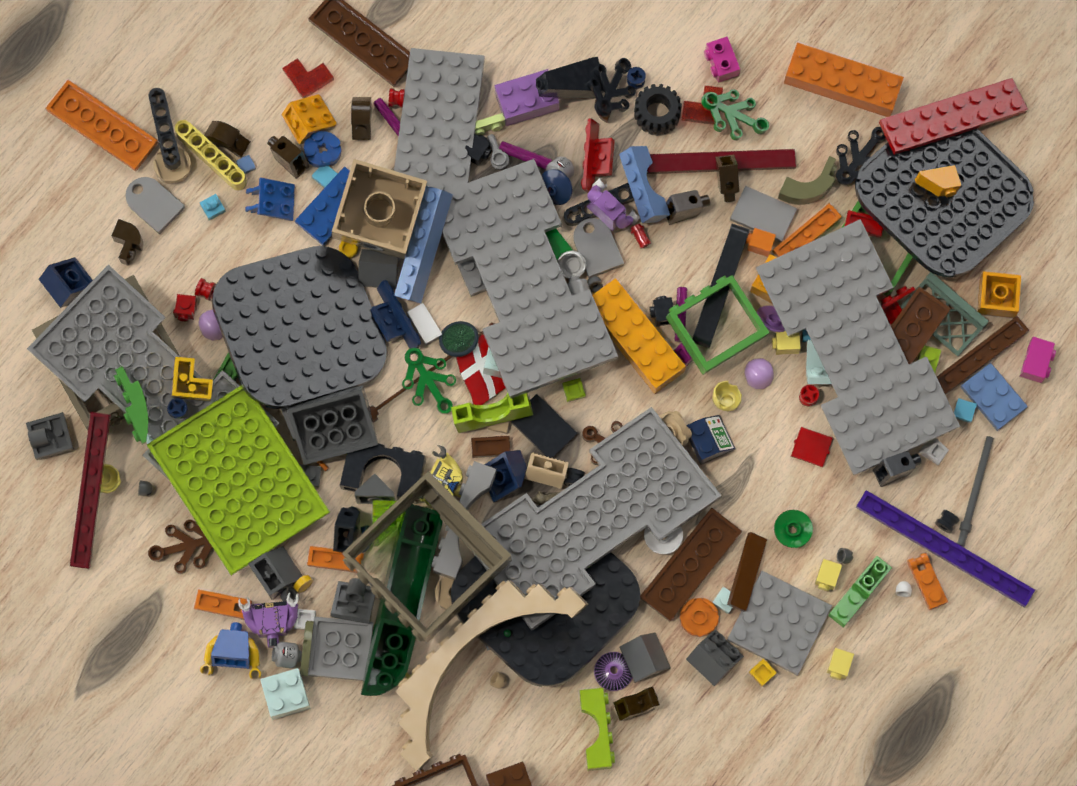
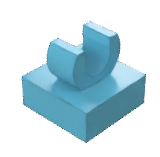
(212, 207)

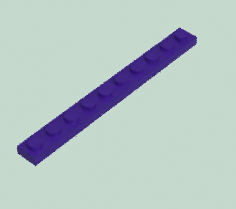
(945, 548)

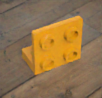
(307, 117)

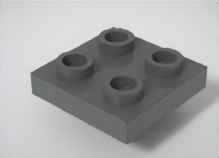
(49, 436)
(353, 601)

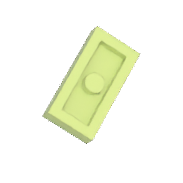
(492, 123)

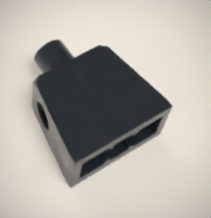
(896, 467)
(347, 520)

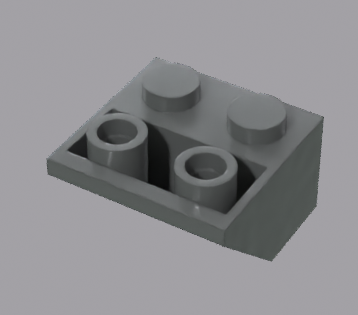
(275, 571)
(714, 657)

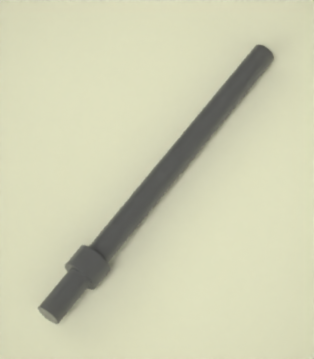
(965, 526)

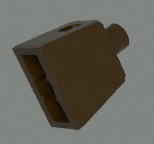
(288, 155)
(727, 176)
(685, 206)

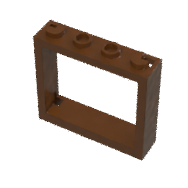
(438, 768)

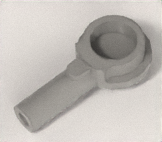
(498, 159)

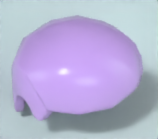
(209, 326)
(759, 373)

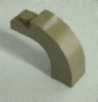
(809, 192)

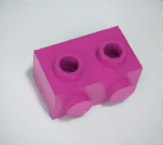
(722, 59)
(1037, 360)

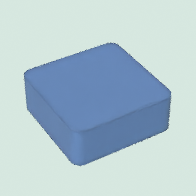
(246, 164)

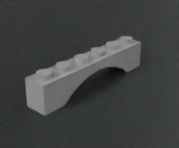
(478, 483)

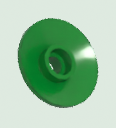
(800, 522)

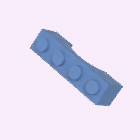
(649, 204)

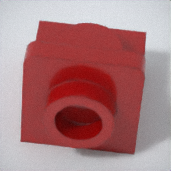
(185, 307)

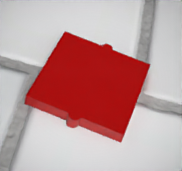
(811, 447)

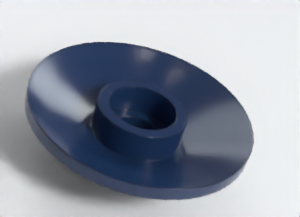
(558, 186)

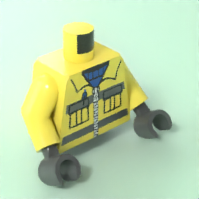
(447, 473)

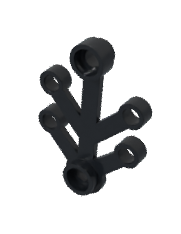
(603, 105)
(858, 158)

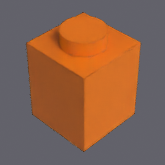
(760, 242)

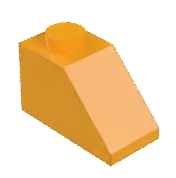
(940, 181)

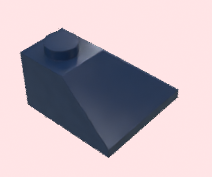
(510, 474)

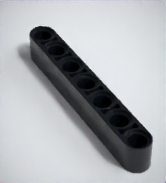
(715, 303)

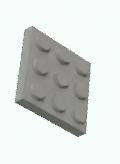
(339, 648)

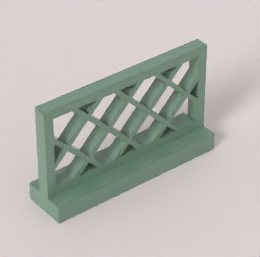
(959, 305)

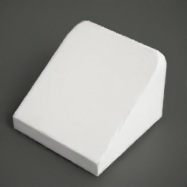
(934, 451)

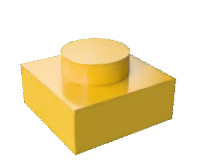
(762, 672)

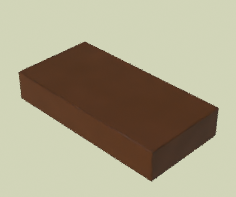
(490, 446)

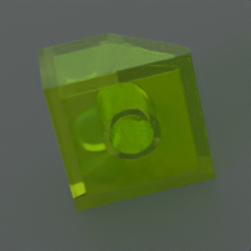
(379, 509)

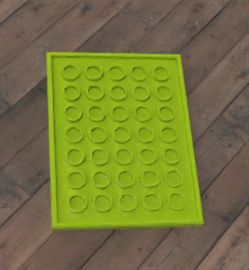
(238, 479)

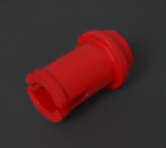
(640, 235)

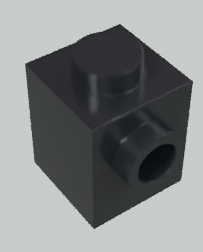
(479, 150)
(660, 309)

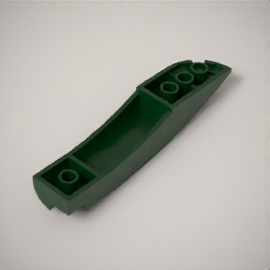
(407, 580)

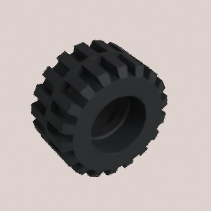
(657, 95)

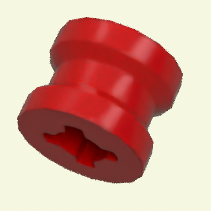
(396, 97)
(205, 289)
(811, 392)

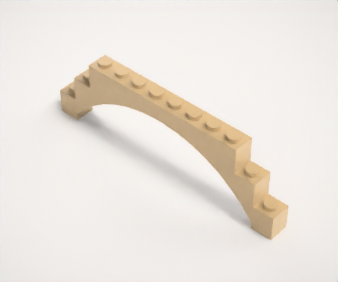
(422, 686)

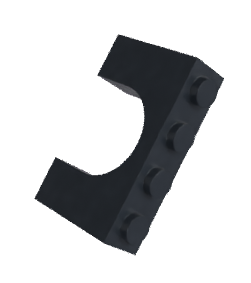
(410, 464)

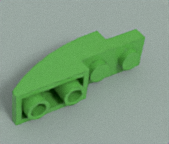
(137, 412)
(860, 591)

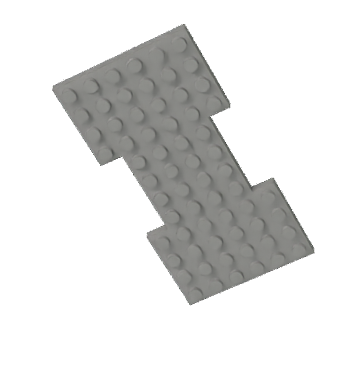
(541, 326)
(111, 329)
(881, 398)
(639, 484)

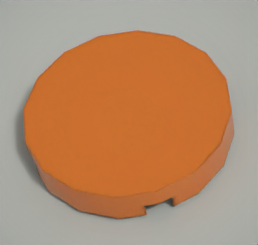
(699, 617)

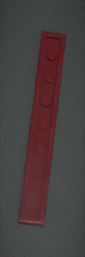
(706, 161)
(90, 490)

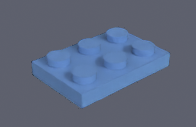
(993, 396)

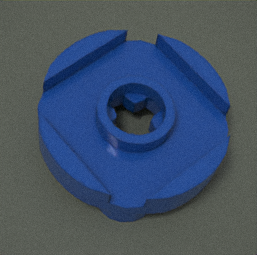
(326, 158)

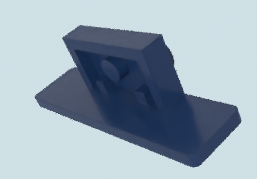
(392, 318)

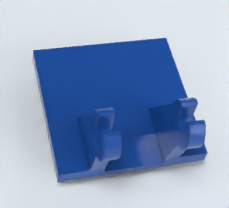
(275, 199)

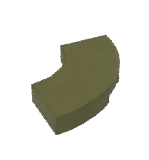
(306, 648)

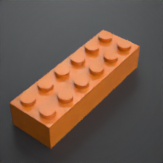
(843, 80)

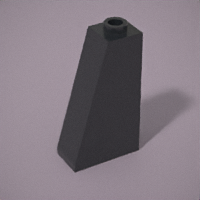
(569, 80)

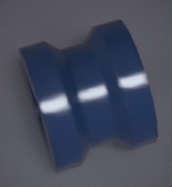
(635, 81)
(177, 405)

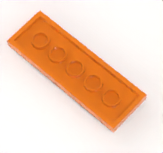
(101, 125)

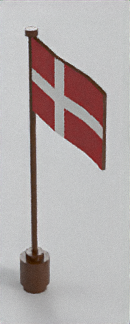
(471, 367)

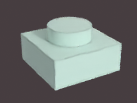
(722, 599)

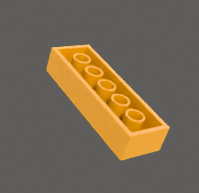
(637, 337)

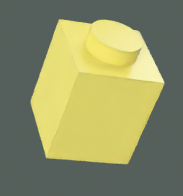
(785, 344)
(828, 575)
(840, 664)

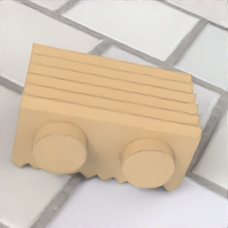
(546, 470)

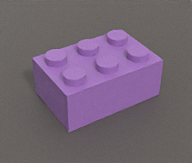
(521, 101)

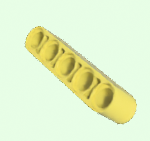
(208, 147)

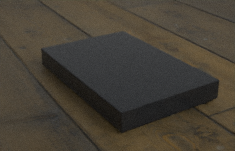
(545, 428)

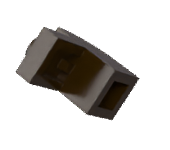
(361, 118)
(227, 136)
(130, 237)
(636, 704)

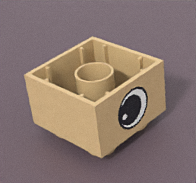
(378, 209)

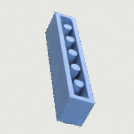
(423, 244)

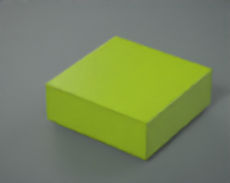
(573, 390)

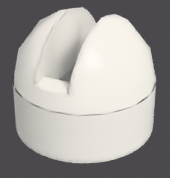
(903, 589)

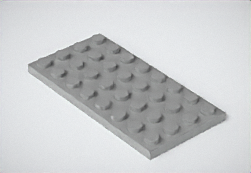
(439, 116)

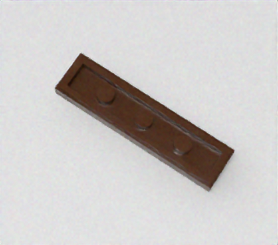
(747, 571)

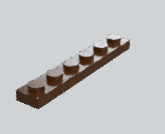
(982, 354)

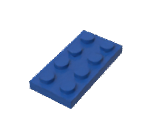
(322, 211)

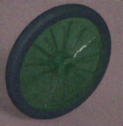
(458, 339)

